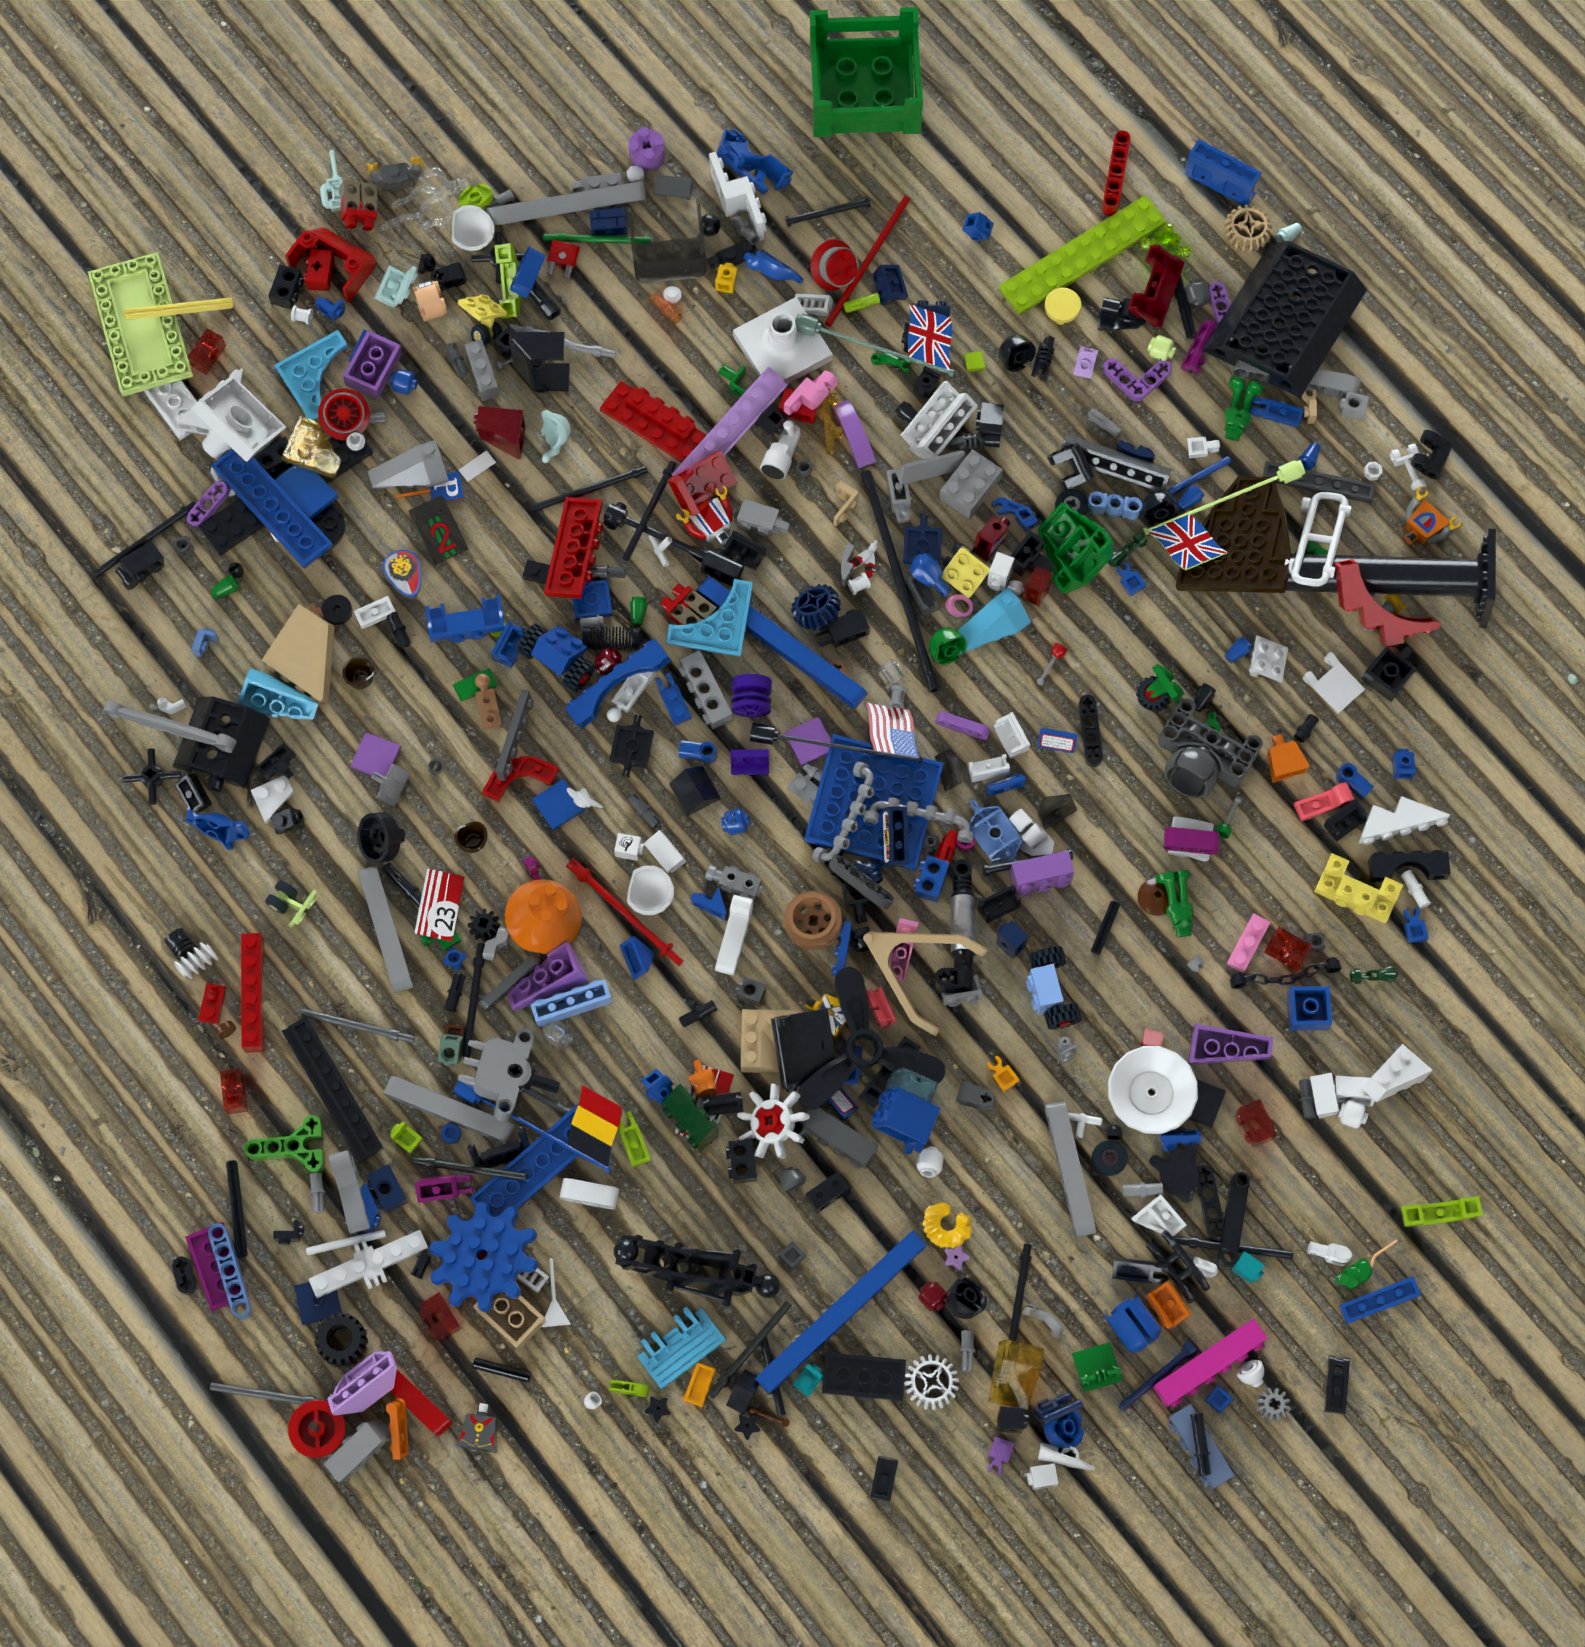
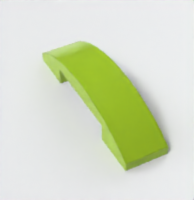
(508, 262)
(1441, 1212)

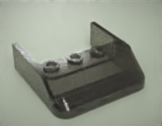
(669, 258)

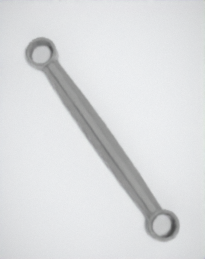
(163, 724)

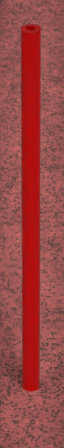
(865, 264)

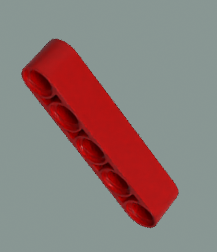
(1116, 180)
(420, 1405)

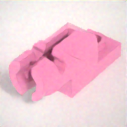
(811, 392)

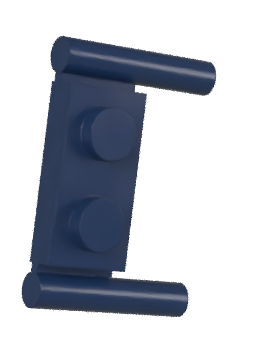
(1050, 1410)

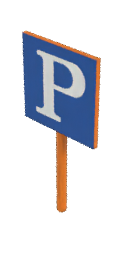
(450, 490)

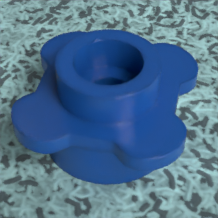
(453, 953)

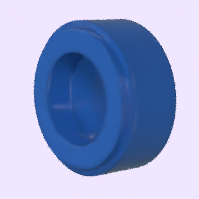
(451, 1133)

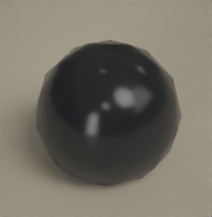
(711, 225)

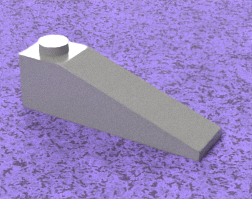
(412, 468)

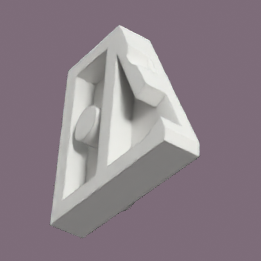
(1160, 1217)

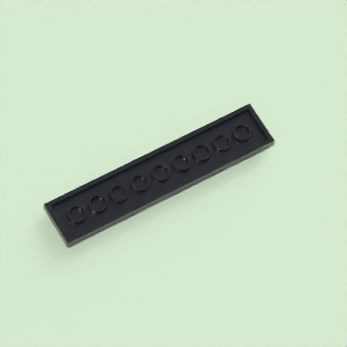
(238, 522)

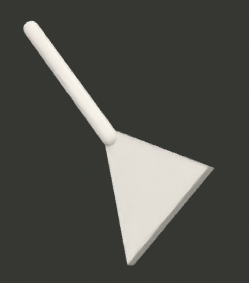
(554, 1315)

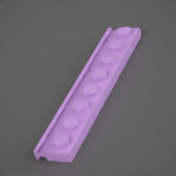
(738, 418)

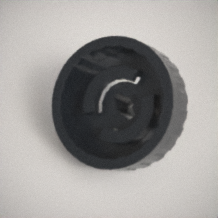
(372, 838)

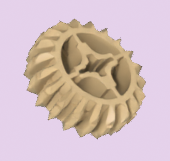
(1242, 234)

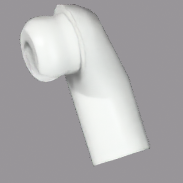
(169, 707)

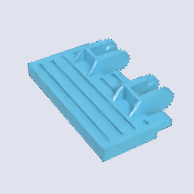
(681, 1349)

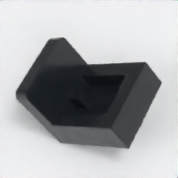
(287, 820)
(287, 1237)

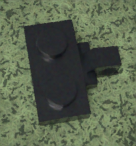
(277, 763)

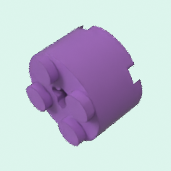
(647, 149)

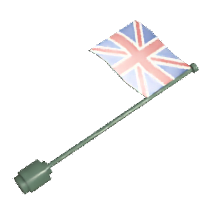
(927, 337)

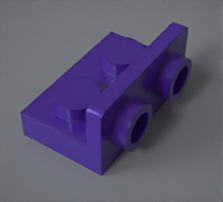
(750, 762)

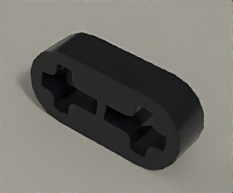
(179, 1276)

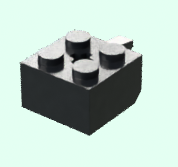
(1394, 663)

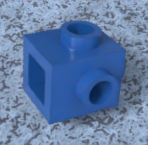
(978, 226)
(657, 1086)

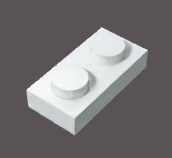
(374, 612)

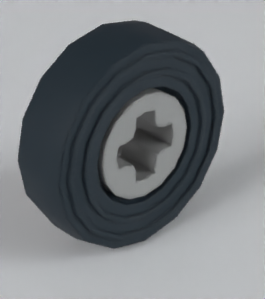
(1074, 496)

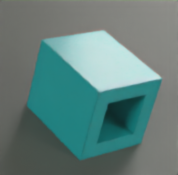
(1248, 1268)

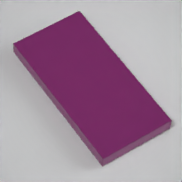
(208, 1270)

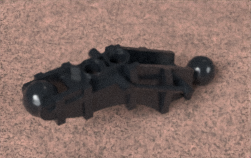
(744, 1278)

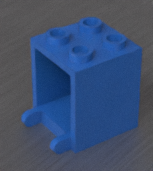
(905, 1118)

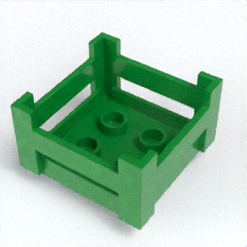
(865, 81)

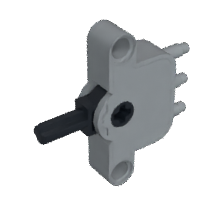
(495, 1070)

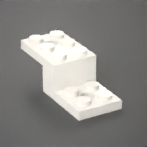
(737, 195)

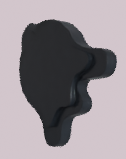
(1179, 1173)

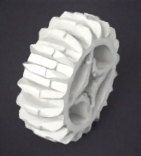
(939, 1387)

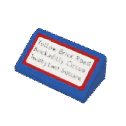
(1057, 740)
(842, 1104)

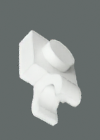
(1199, 447)

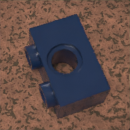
(381, 1178)

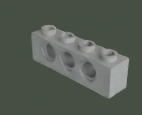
(696, 663)

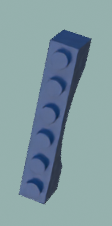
(648, 659)

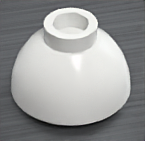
(1251, 1373)

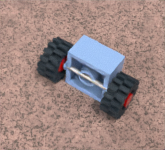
(1046, 989)

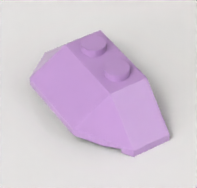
(364, 1384)

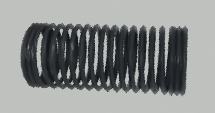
(636, 637)

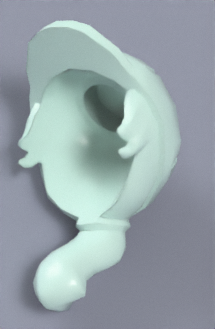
(557, 432)

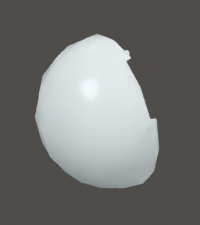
(471, 228)
(650, 890)

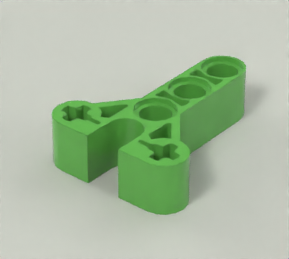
(302, 1136)

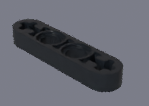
(1090, 730)
(1210, 1203)

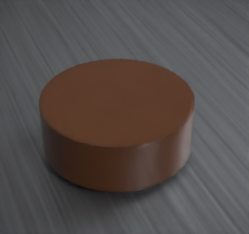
(225, 1029)

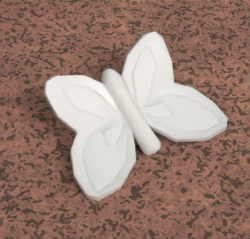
(582, 798)

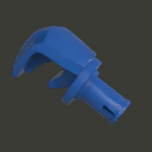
(929, 573)

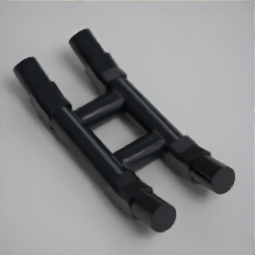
(1191, 1268)

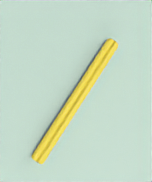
(178, 308)

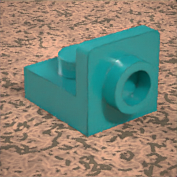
(808, 1379)

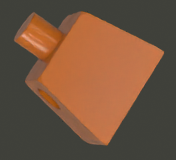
(1285, 759)

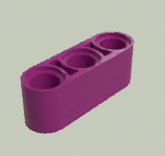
(1191, 840)

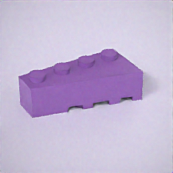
(1224, 1045)

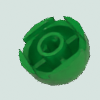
(947, 645)

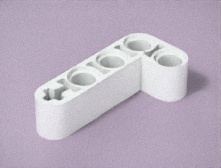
(734, 936)

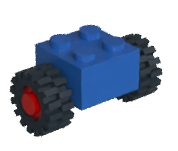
(558, 652)

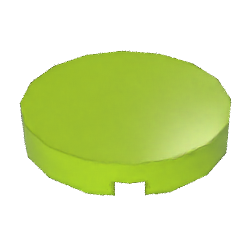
(477, 196)

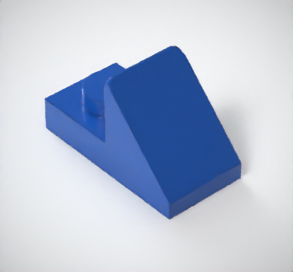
(714, 906)

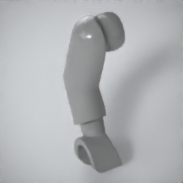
(1049, 1319)

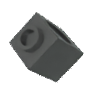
(754, 999)

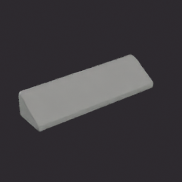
(929, 467)

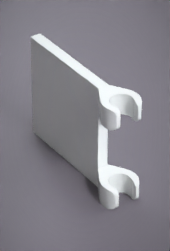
(1336, 686)

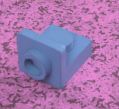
(202, 641)

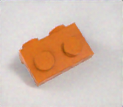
(1167, 1305)

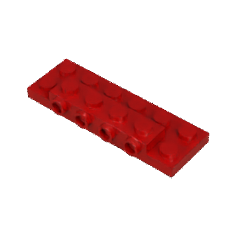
(653, 420)
(574, 548)

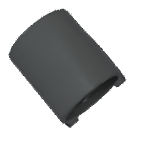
(973, 1096)

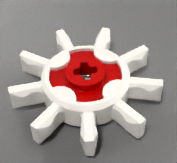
(782, 1118)

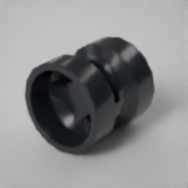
(858, 935)

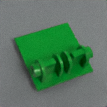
(1097, 1367)

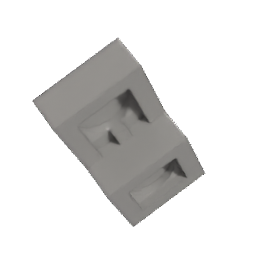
(846, 567)

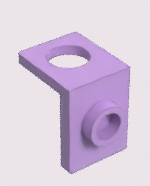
(1085, 362)

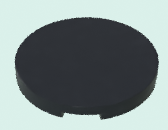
(331, 523)

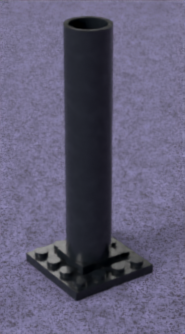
(1417, 576)

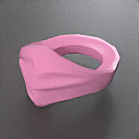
(953, 610)

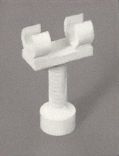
(1398, 460)

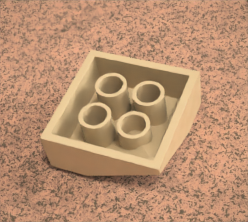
(757, 1040)

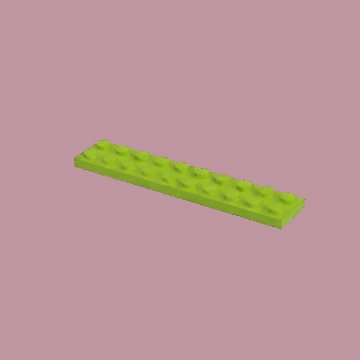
(1082, 254)

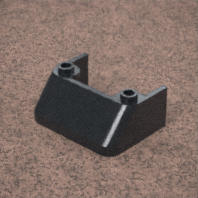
(529, 356)

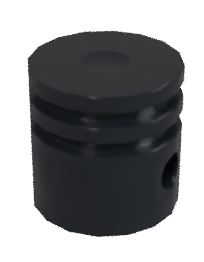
(181, 944)

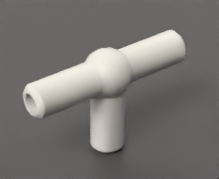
(659, 549)
(1082, 1119)

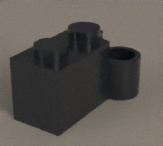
(989, 423)

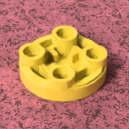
(1062, 305)

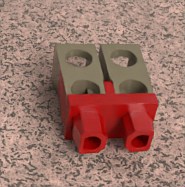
(358, 204)
(687, 607)

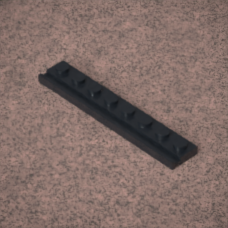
(332, 1089)

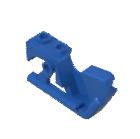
(735, 154)

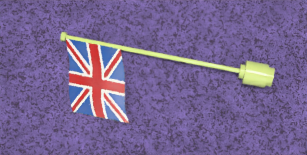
(1188, 539)

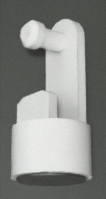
(778, 457)

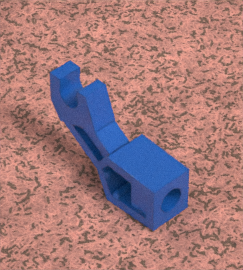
(1016, 509)

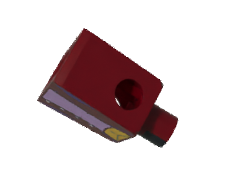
(990, 537)

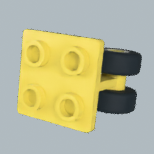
(483, 310)
(964, 570)

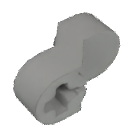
(492, 946)

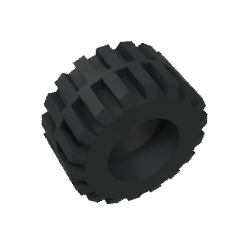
(326, 1331)

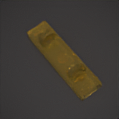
(830, 432)

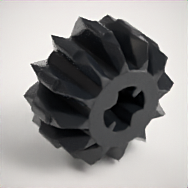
(478, 930)

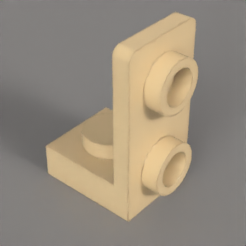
(845, 493)

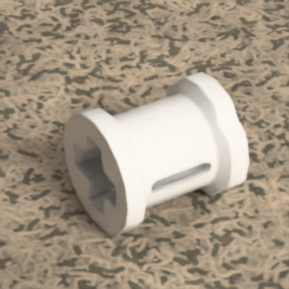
(302, 315)
(859, 584)

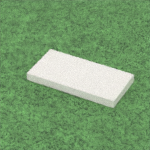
(171, 402)

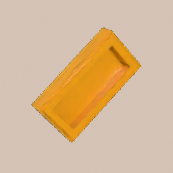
(699, 1385)

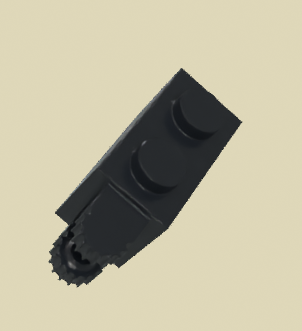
(844, 629)

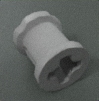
(897, 696)

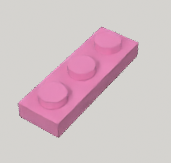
(1248, 943)

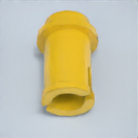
(1394, 600)

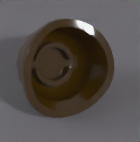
(358, 672)
(471, 837)

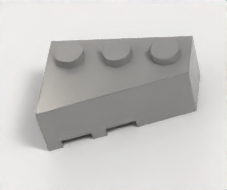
(358, 1449)

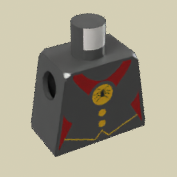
(479, 1431)

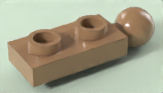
(487, 703)

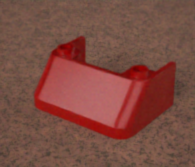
(357, 261)

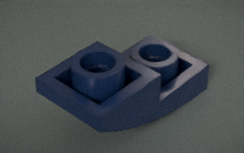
(1142, 452)

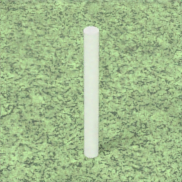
(345, 1242)

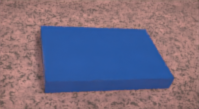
(307, 490)

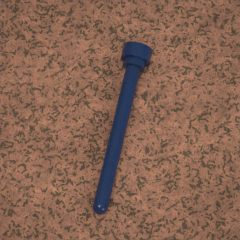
(1187, 1351)

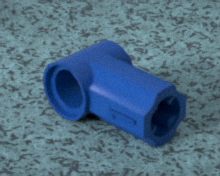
(696, 751)
(1356, 782)

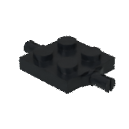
(631, 746)

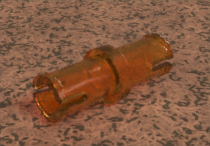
(665, 308)

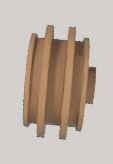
(818, 938)

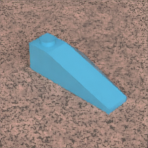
(996, 620)
(275, 698)

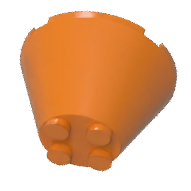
(542, 916)

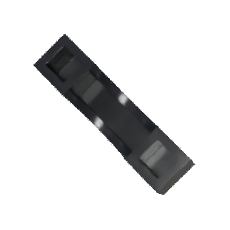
(1433, 865)

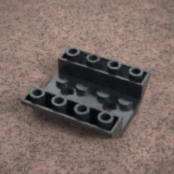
(245, 726)

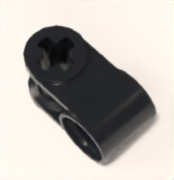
(449, 276)

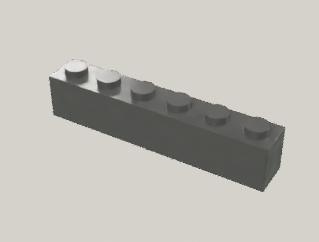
(1122, 464)

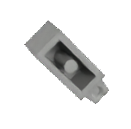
(899, 496)
(761, 519)

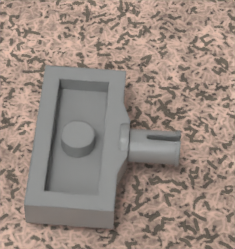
(391, 784)

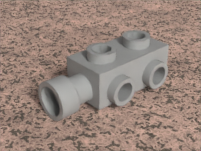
(738, 884)

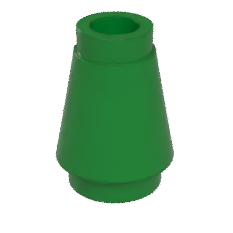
(225, 587)
(638, 610)

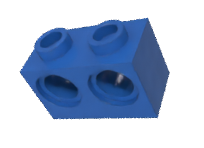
(936, 879)

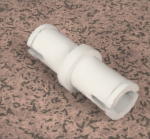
(1415, 889)

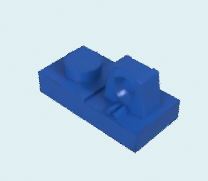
(1171, 1138)

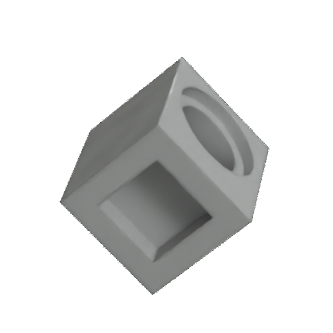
(1361, 404)

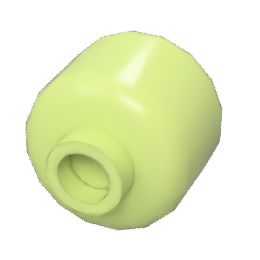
(1161, 348)

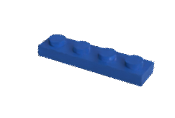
(1379, 1300)

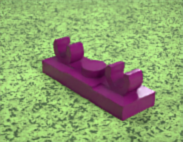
(1195, 352)

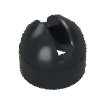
(237, 572)
(1114, 1132)

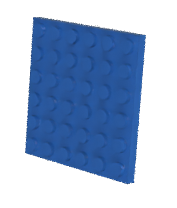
(892, 779)

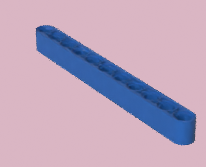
(790, 648)
(841, 1312)

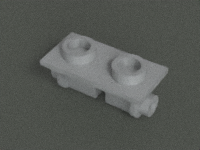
(1066, 1050)

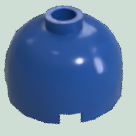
(1065, 1430)

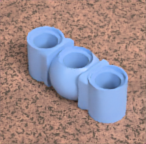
(1106, 501)

